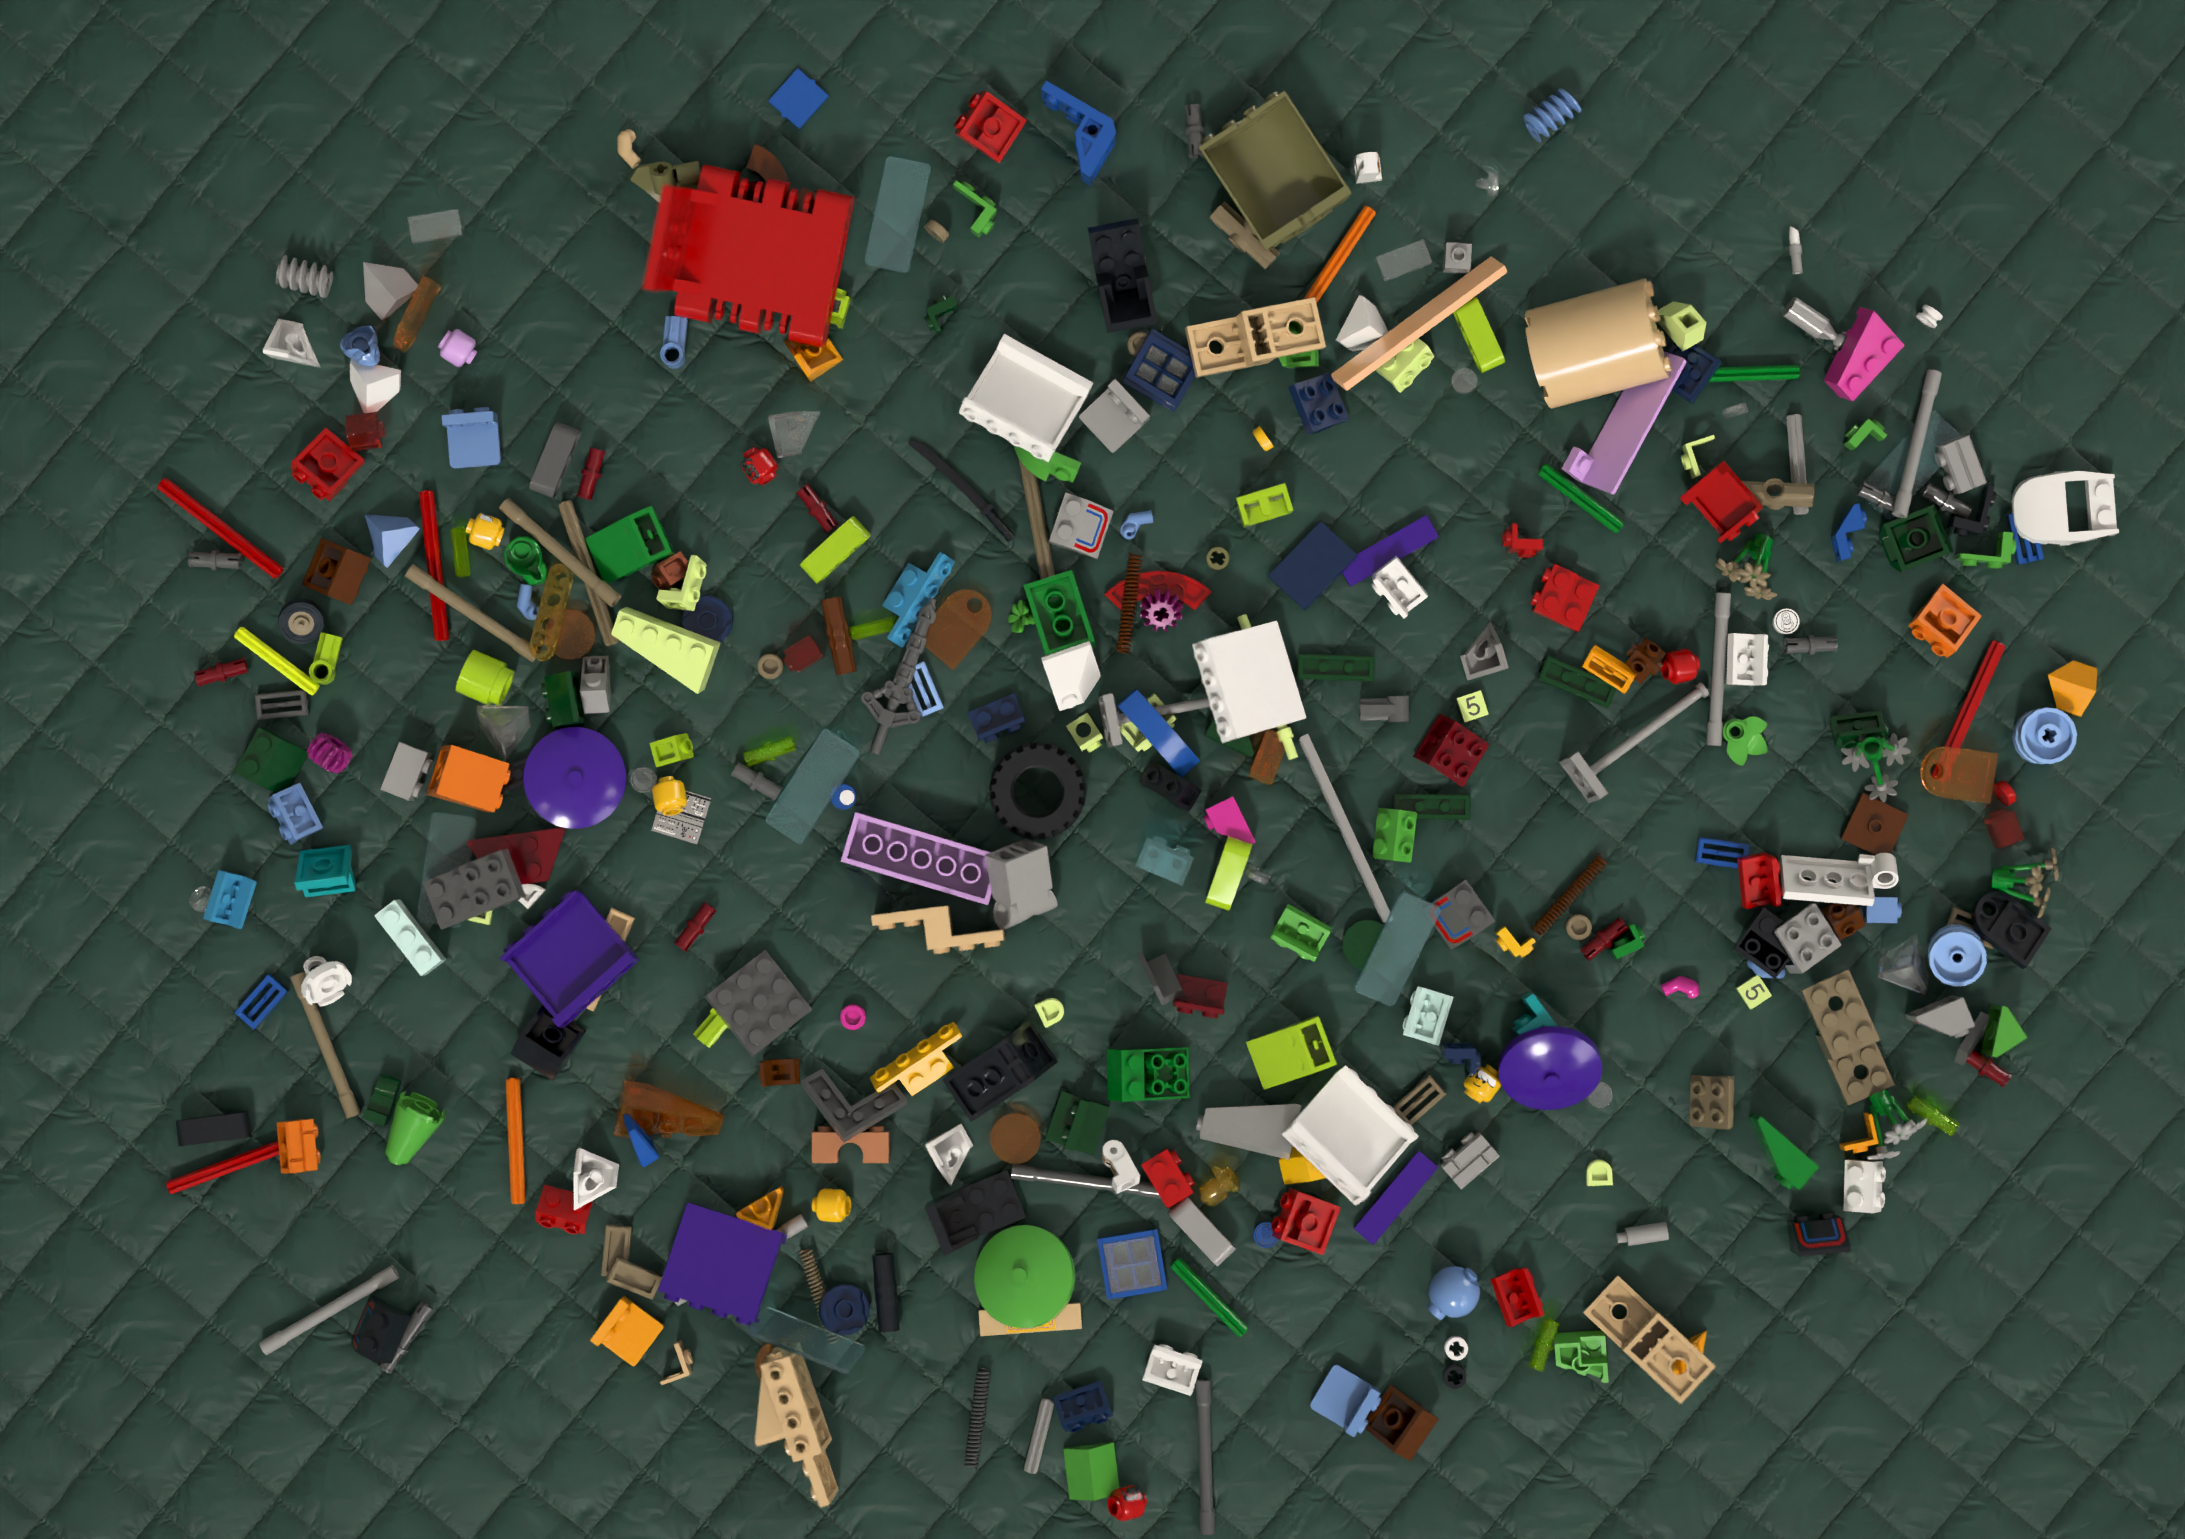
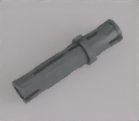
(416, 1322)

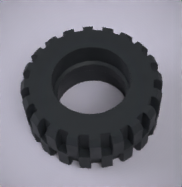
(1002, 791)

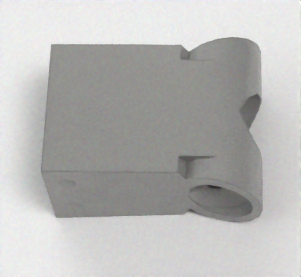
(1020, 882)

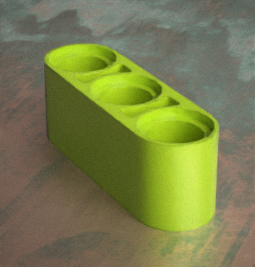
(1479, 335)
(835, 549)
(1228, 873)

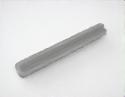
(1797, 455)

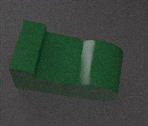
(383, 1100)

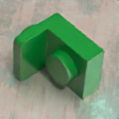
(1625, 946)

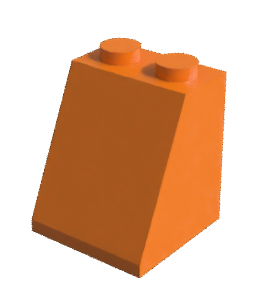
(468, 778)

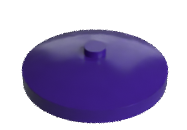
(574, 777)
(1550, 1068)

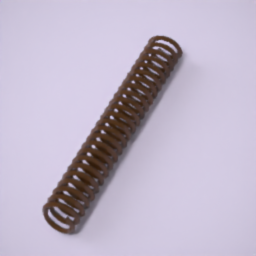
(1124, 631)
(1550, 913)

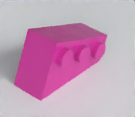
(1863, 356)

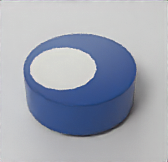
(844, 797)

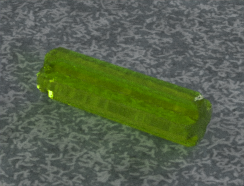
(460, 552)
(873, 628)

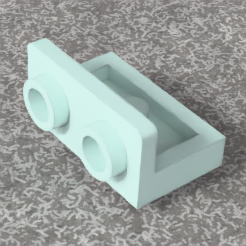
(1427, 1015)

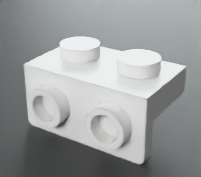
(1398, 587)
(1747, 659)
(1864, 1186)
(1172, 1369)

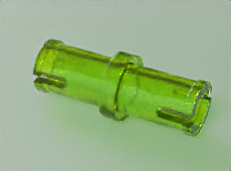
(769, 751)
(1933, 1115)
(1544, 1344)

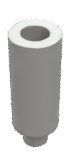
(1644, 1234)

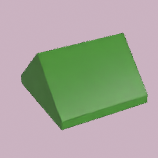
(2001, 1032)
(1091, 1471)

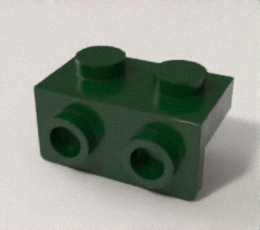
(1855, 728)

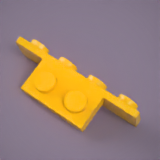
(921, 1064)

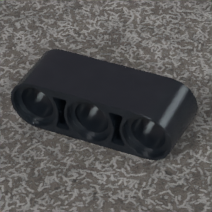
(213, 1128)

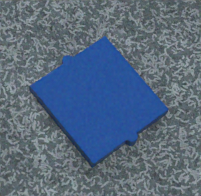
(798, 98)

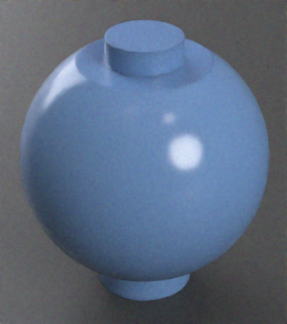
(1453, 1292)

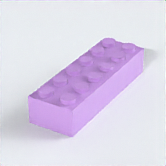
(918, 858)

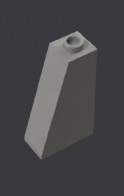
(1250, 1127)

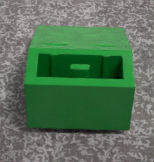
(629, 545)
(1148, 1073)

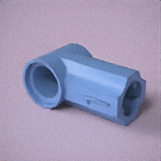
(674, 339)

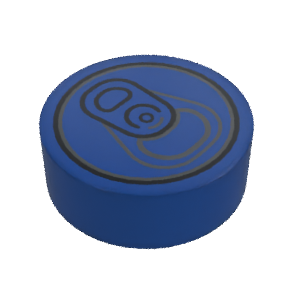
(1263, 1235)

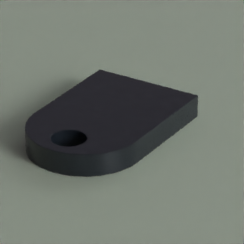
(2010, 927)

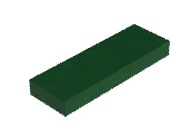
(1335, 667)
(1576, 682)
(1435, 805)

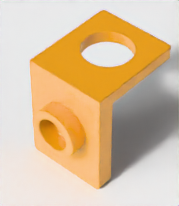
(1862, 1144)

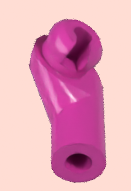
(1682, 984)

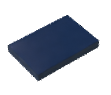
(1312, 566)

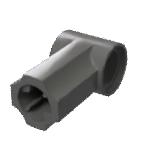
(1389, 708)

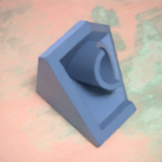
(389, 535)

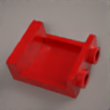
(1724, 501)

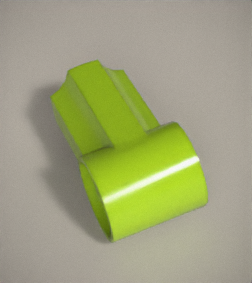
(326, 655)
(710, 1029)

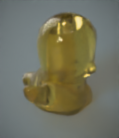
(1217, 1189)

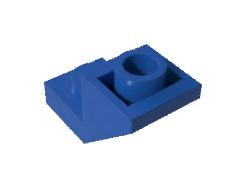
(1851, 521)

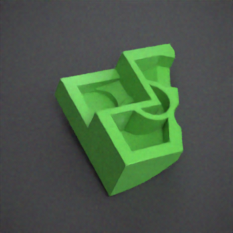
(1582, 1352)

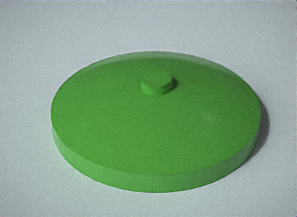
(1024, 1276)

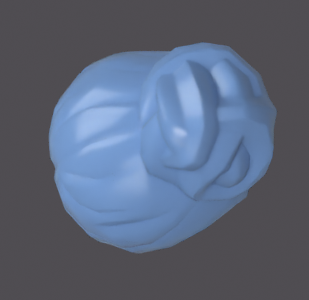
(361, 346)

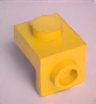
(1507, 942)

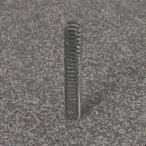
(980, 1428)

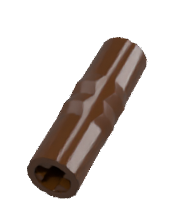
(838, 635)

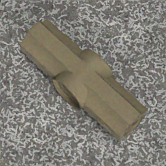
(1242, 235)
(1790, 493)

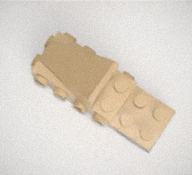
(793, 1412)

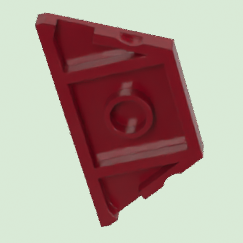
(531, 852)

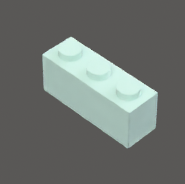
(410, 937)

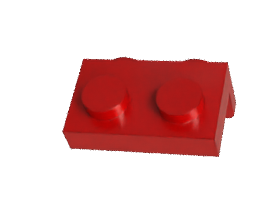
(1524, 547)
(1759, 880)
(1168, 1177)
(557, 1210)
(1517, 1296)

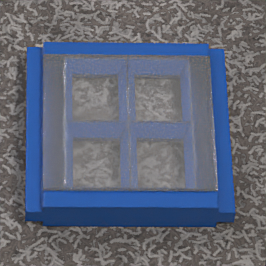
(1132, 1264)

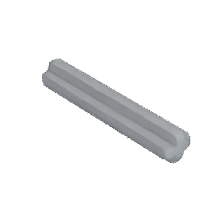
(1039, 1436)

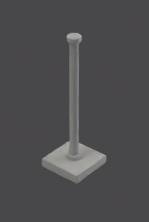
(1113, 720)
(1585, 776)

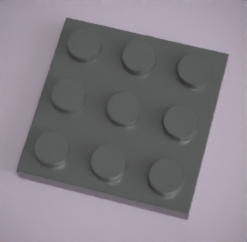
(758, 1003)

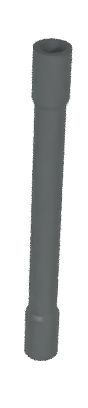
(1032, 1173)
(1203, 1402)

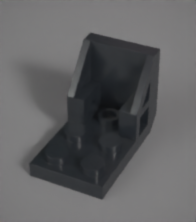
(1122, 275)
(1000, 1071)
(974, 1211)

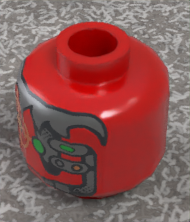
(759, 466)
(1127, 1503)

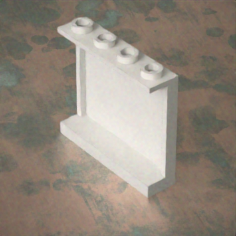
(1026, 398)
(1249, 681)
(1350, 1134)

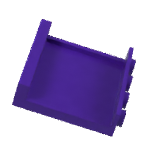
(570, 957)
(721, 1263)

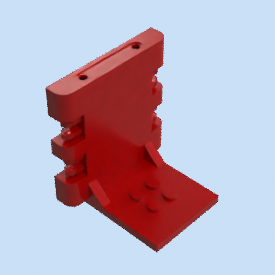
(751, 253)

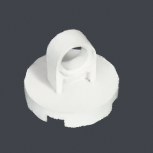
(324, 982)

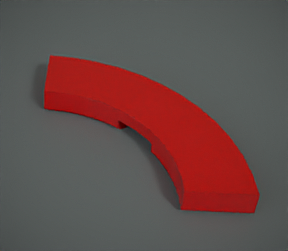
(1188, 589)

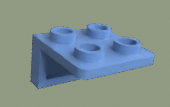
(472, 438)
(1346, 1399)

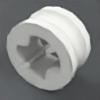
(1929, 316)
(1450, 1353)

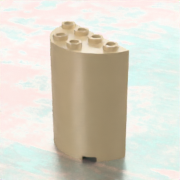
(1597, 343)

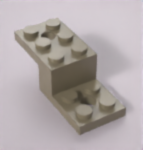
(1847, 1037)

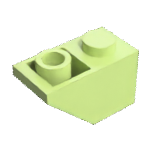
(1682, 324)

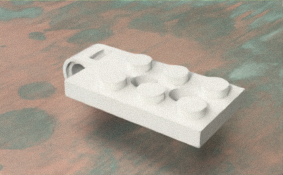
(1853, 878)

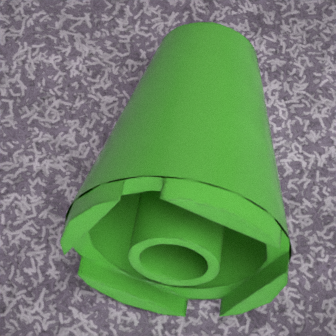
(412, 1126)

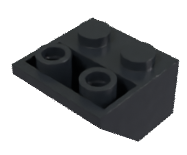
(1761, 944)

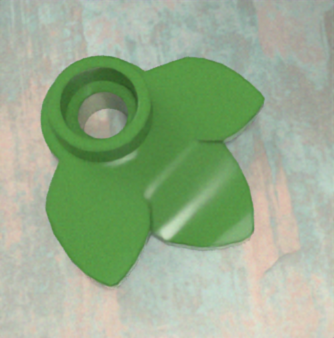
(1748, 739)

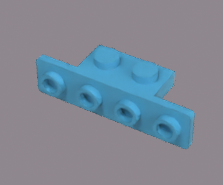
(912, 593)

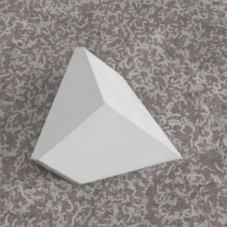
(1362, 326)
(290, 344)
(374, 385)
(949, 1151)
(592, 1177)

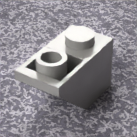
(595, 684)

